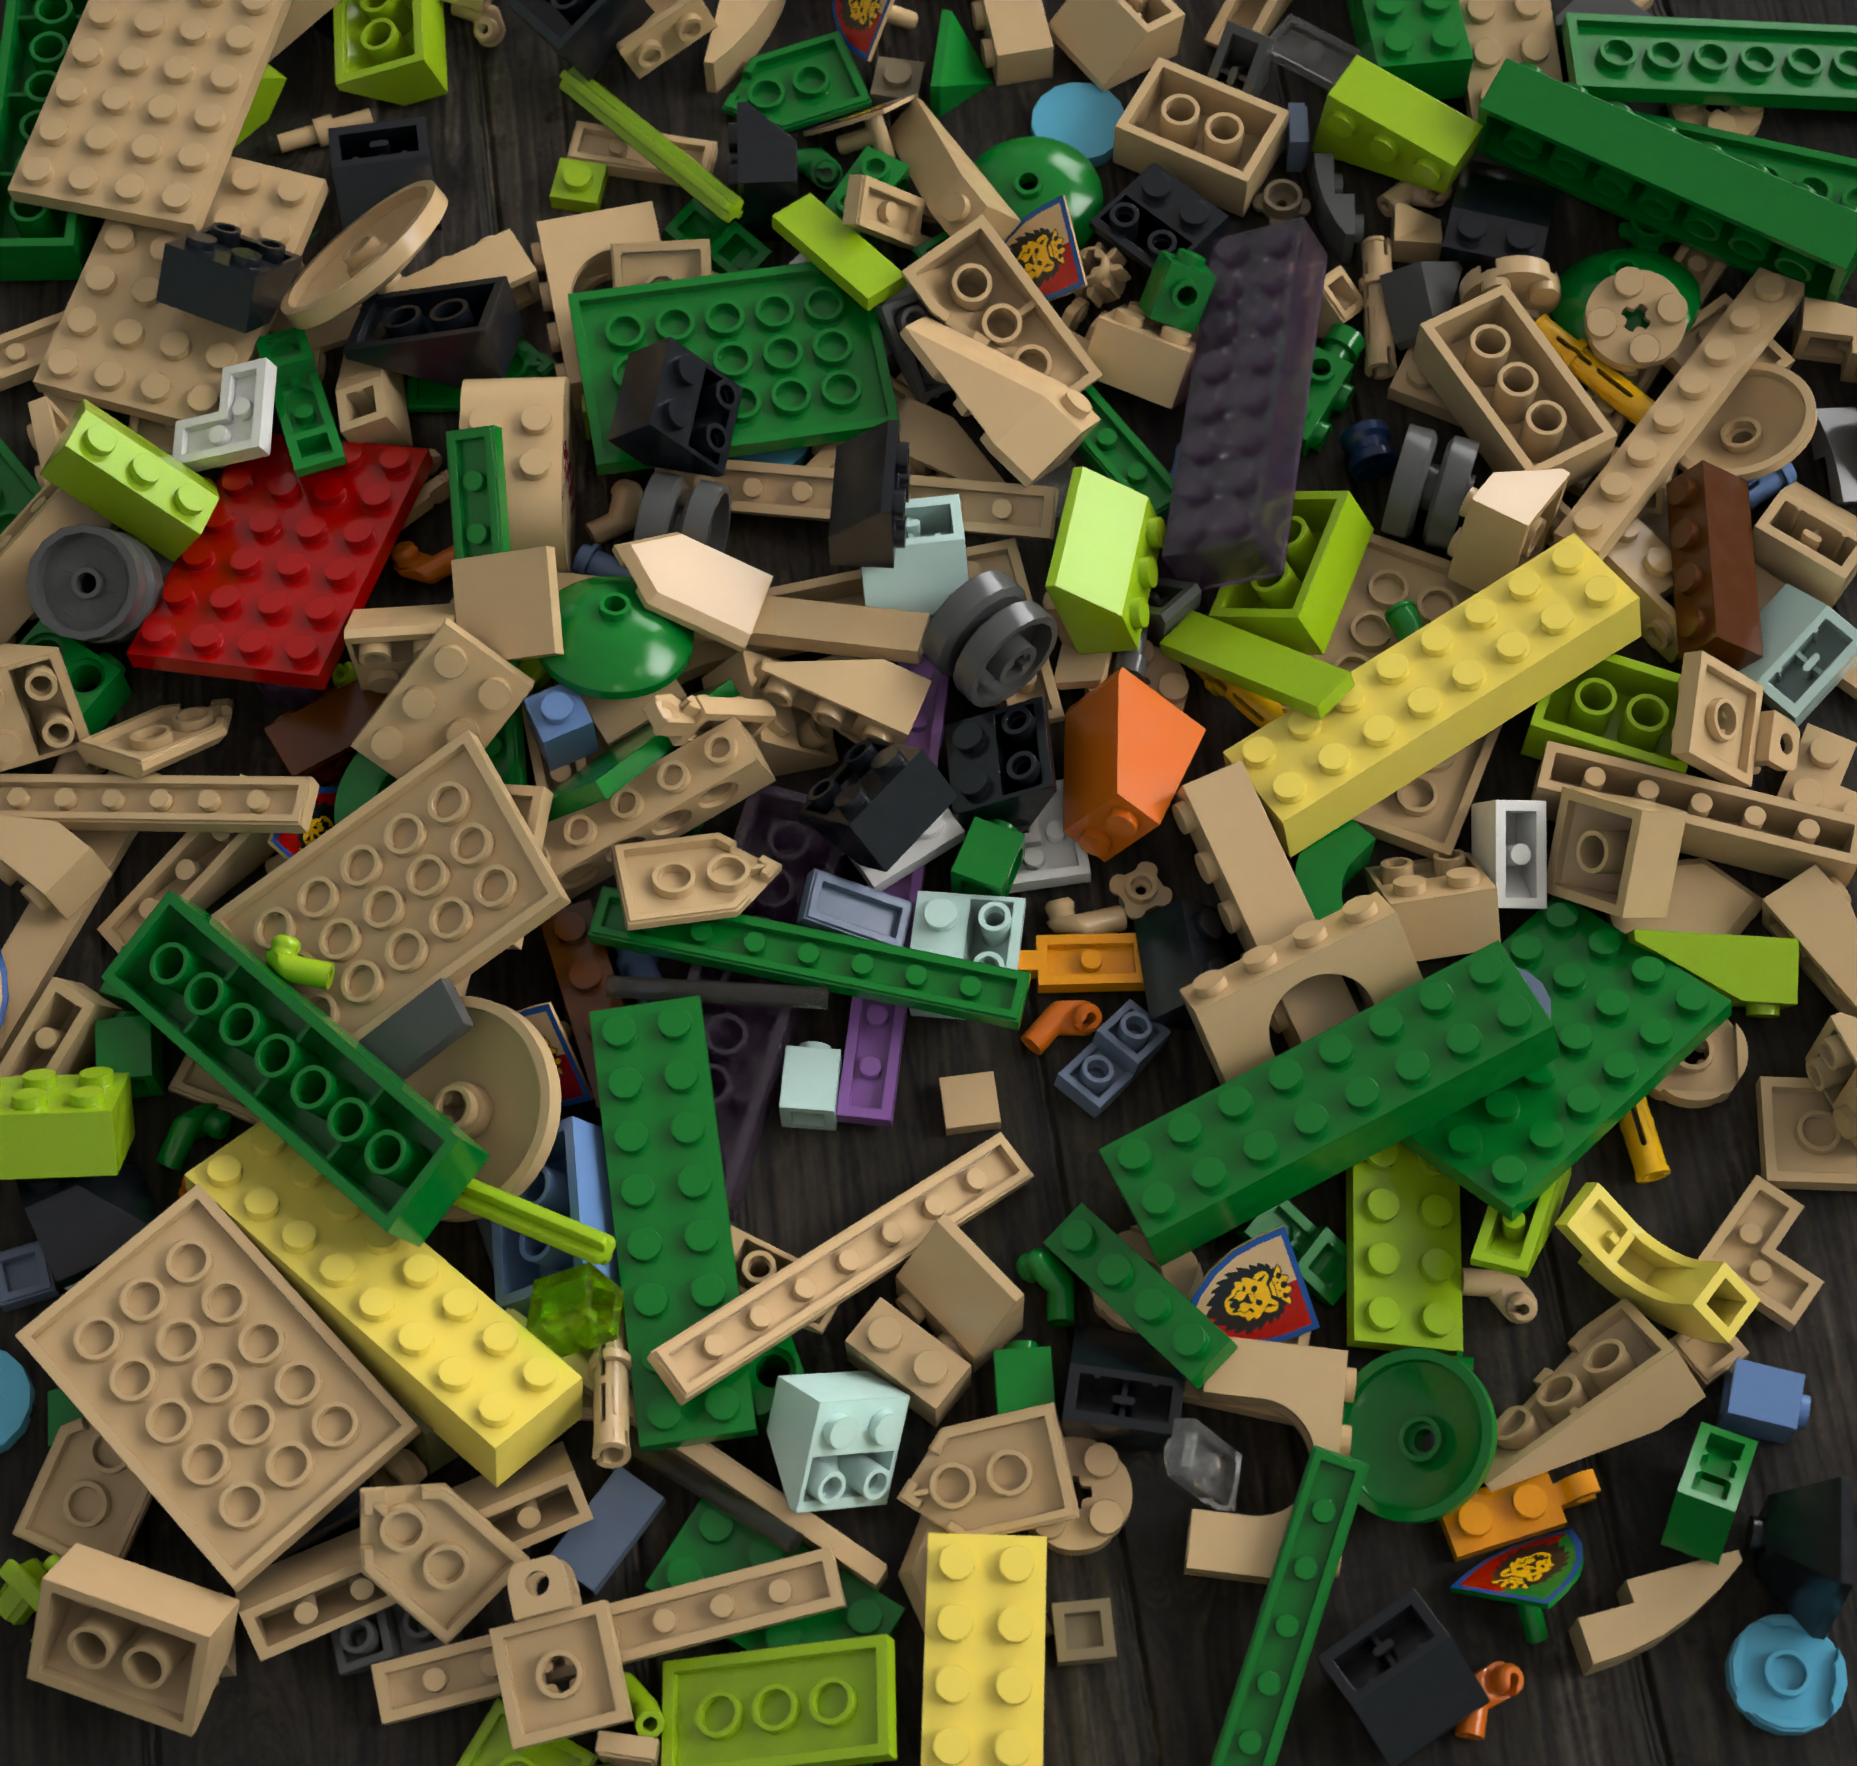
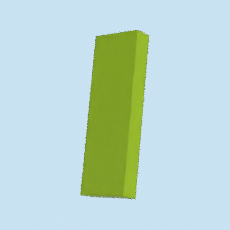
(838, 251)

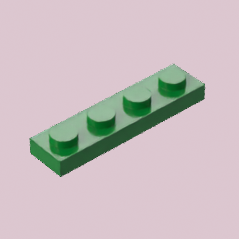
(1140, 1295)

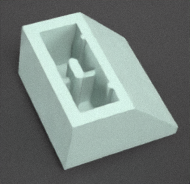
(930, 563)
(1804, 653)
(968, 928)
(836, 1438)

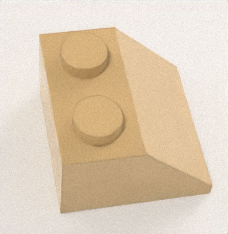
(1504, 524)
(1615, 853)
(959, 1294)

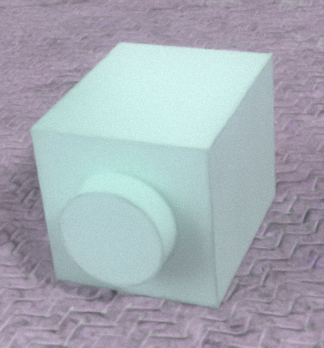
(810, 1086)

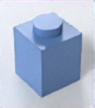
(560, 726)
(1763, 1401)

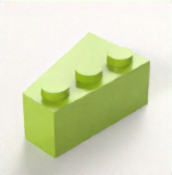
(1394, 128)

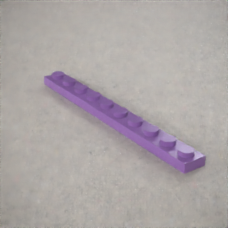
(877, 1027)

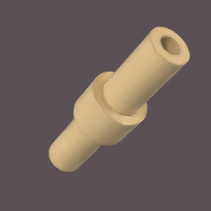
(318, 130)

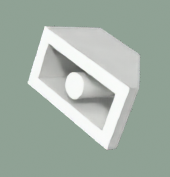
(1512, 850)

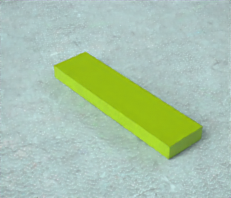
(1257, 664)

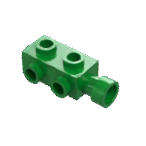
(1330, 383)

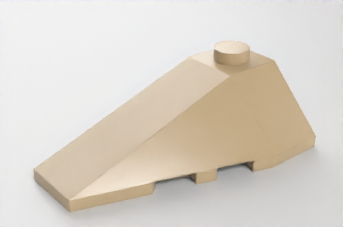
(988, 296)
(1025, 415)
(1606, 1392)

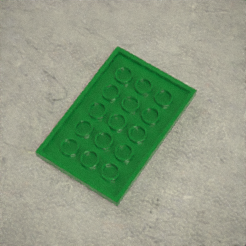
(782, 333)
(1619, 1032)

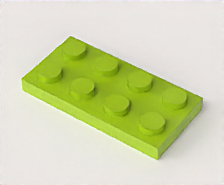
(1403, 1254)
(783, 1706)

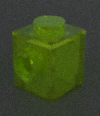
(575, 1309)

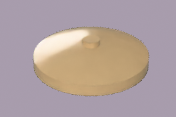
(365, 256)
(500, 1092)

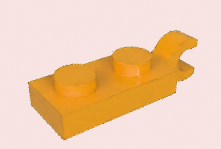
(1084, 963)
(1515, 1512)

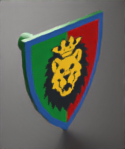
(1530, 1575)

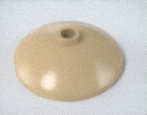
(1758, 425)

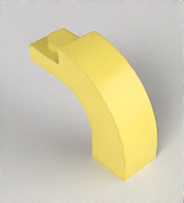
(1670, 1288)

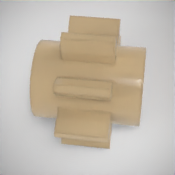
(1103, 274)

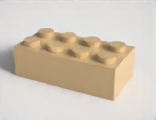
(1512, 389)

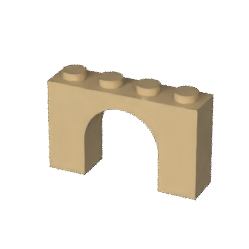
(577, 259)
(1237, 1002)
(1307, 1390)

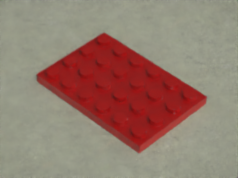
(282, 566)

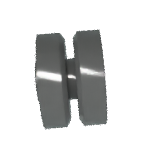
(1429, 487)
(698, 514)
(93, 584)
(989, 638)

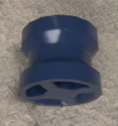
(1369, 450)

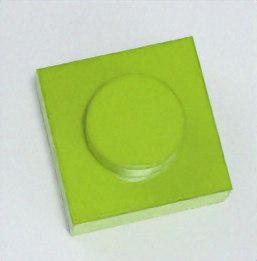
(579, 185)

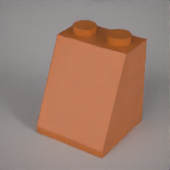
(1122, 763)

